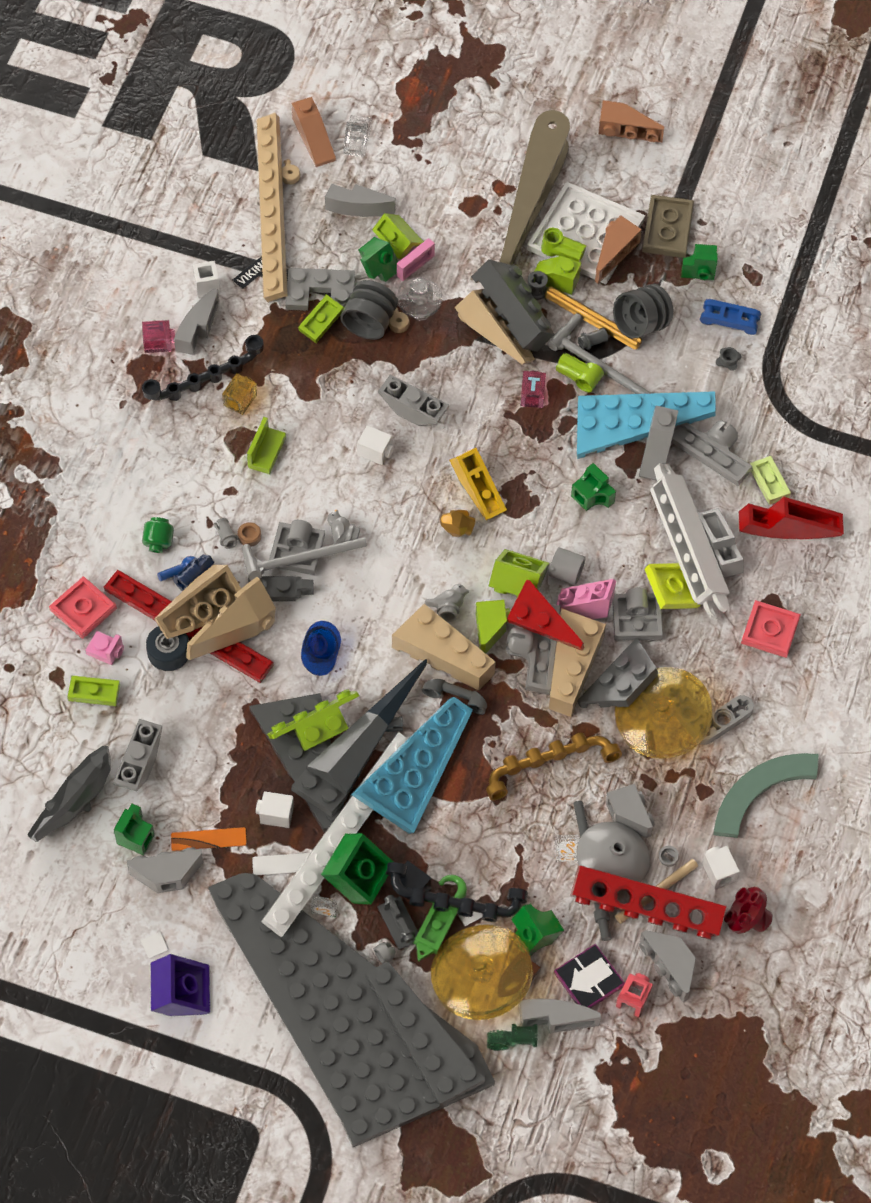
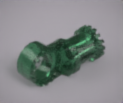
(504, 1040)

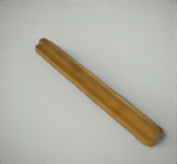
(590, 316)

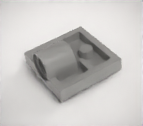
(296, 539)
(637, 616)

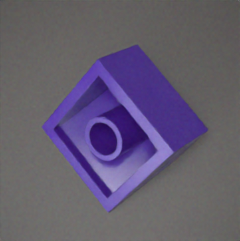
(180, 986)

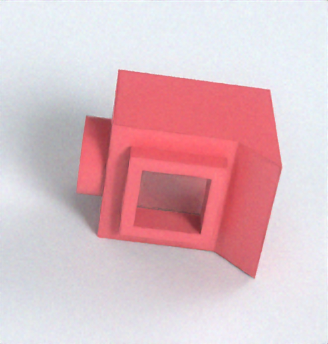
(635, 992)

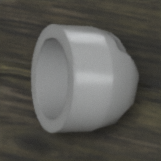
(672, 851)
(384, 952)

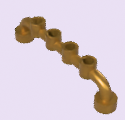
(557, 751)

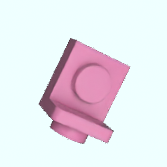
(105, 647)

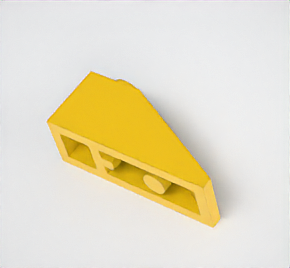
(478, 483)

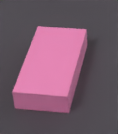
(415, 259)

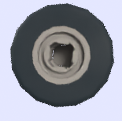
(169, 656)

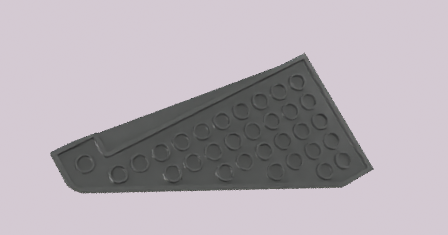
(334, 1014)

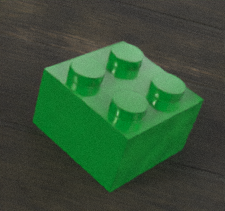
(357, 868)

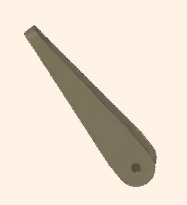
(540, 170)

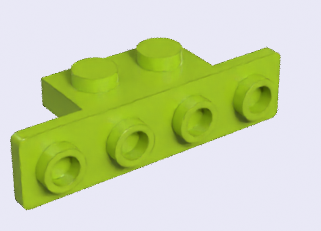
(318, 724)

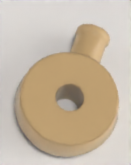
(290, 173)
(399, 322)

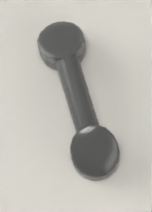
(434, 688)

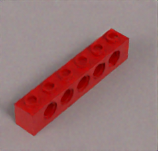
(711, 912)

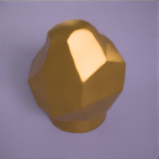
(457, 523)

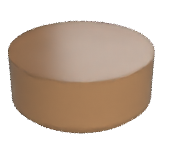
(249, 534)

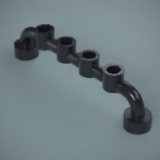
(152, 389)
(443, 901)

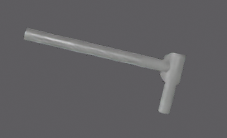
(563, 340)
(256, 568)

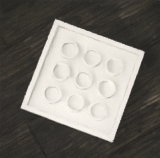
(583, 219)

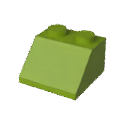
(513, 570)

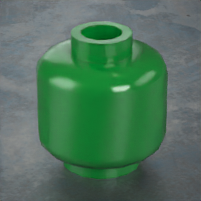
(157, 534)

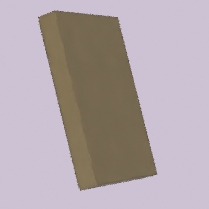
(668, 226)

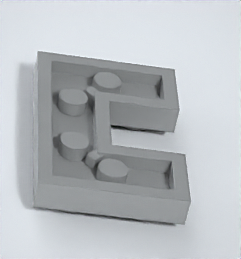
(305, 280)

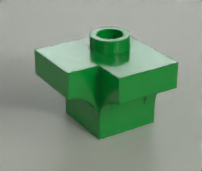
(378, 259)
(701, 263)
(593, 489)
(133, 831)
(536, 927)

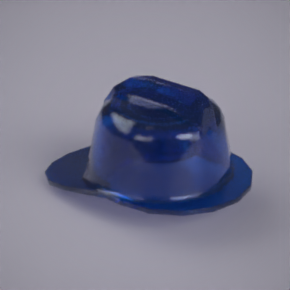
(320, 648)

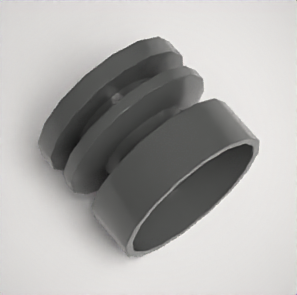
(369, 309)
(643, 311)

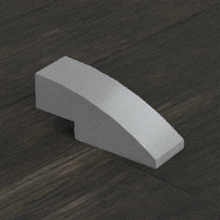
(358, 201)
(197, 323)
(722, 542)
(557, 1014)

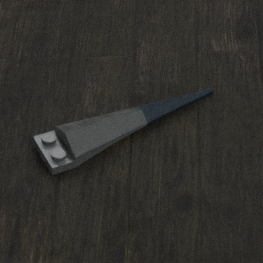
(338, 767)

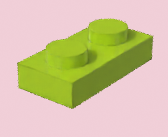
(321, 318)
(93, 690)

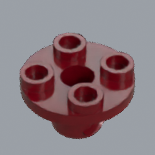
(749, 911)

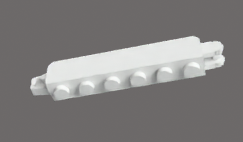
(689, 541)

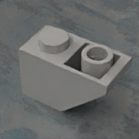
(628, 808)

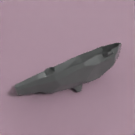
(74, 794)

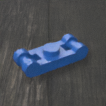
(730, 316)

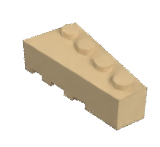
(446, 649)
(574, 665)

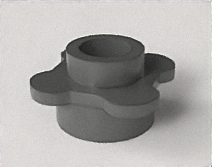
(730, 353)

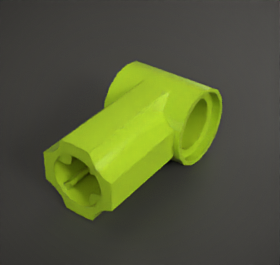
(562, 245)
(585, 375)

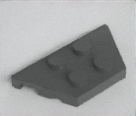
(622, 679)

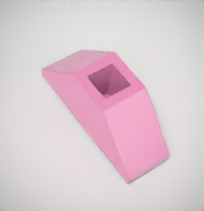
(589, 599)

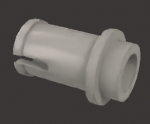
(228, 538)

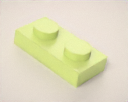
(769, 480)

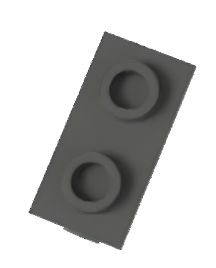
(398, 921)

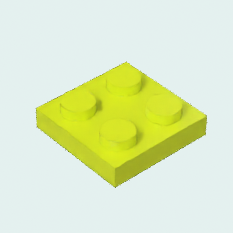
(670, 586)

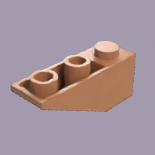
(624, 121)

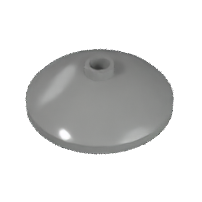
(598, 852)

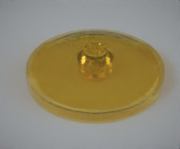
(667, 715)
(482, 972)

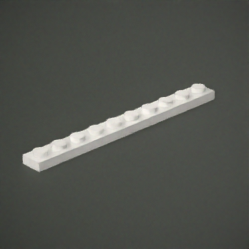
(309, 874)

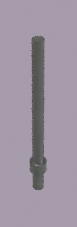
(601, 916)

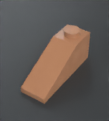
(312, 131)
(619, 241)

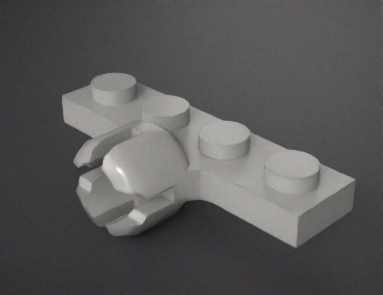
(713, 449)
(538, 652)

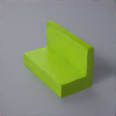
(397, 232)
(265, 448)

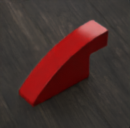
(790, 520)

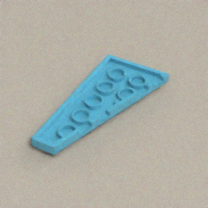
(627, 417)
(410, 775)

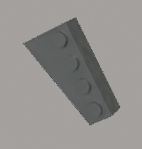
(515, 303)

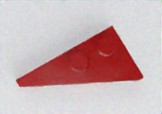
(537, 615)

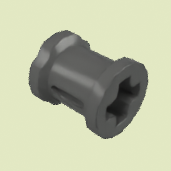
(540, 283)

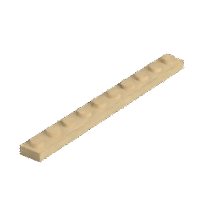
(271, 208)

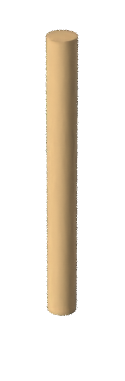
(665, 884)

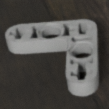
(728, 710)

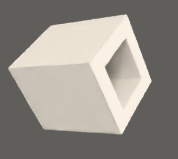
(205, 278)
(375, 445)
(275, 809)
(720, 866)

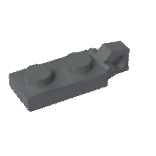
(286, 587)

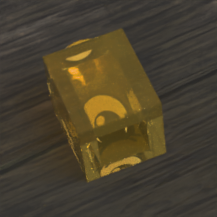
(239, 394)

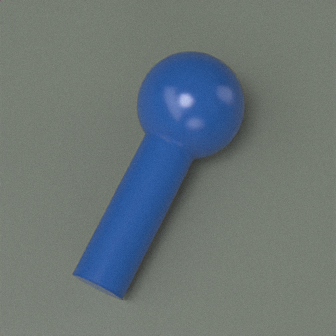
(171, 572)

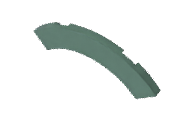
(757, 782)

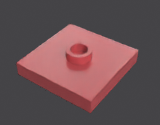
(83, 607)
(770, 629)

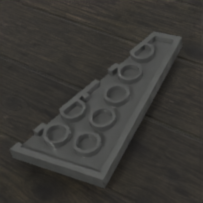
(288, 745)

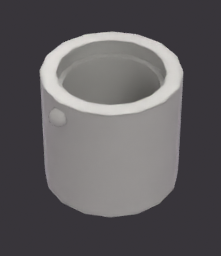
(567, 566)

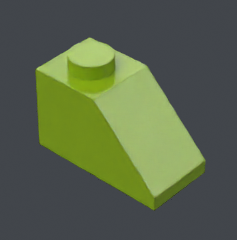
(561, 273)
(491, 622)

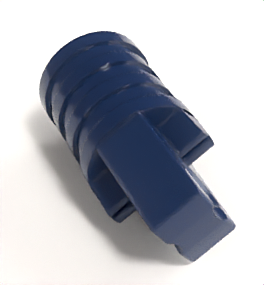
(192, 571)

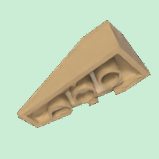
(481, 316)
(199, 602)
(242, 620)

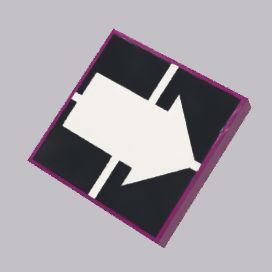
(589, 977)

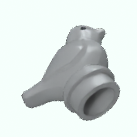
(341, 528)
(449, 602)

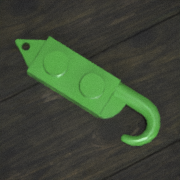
(438, 923)

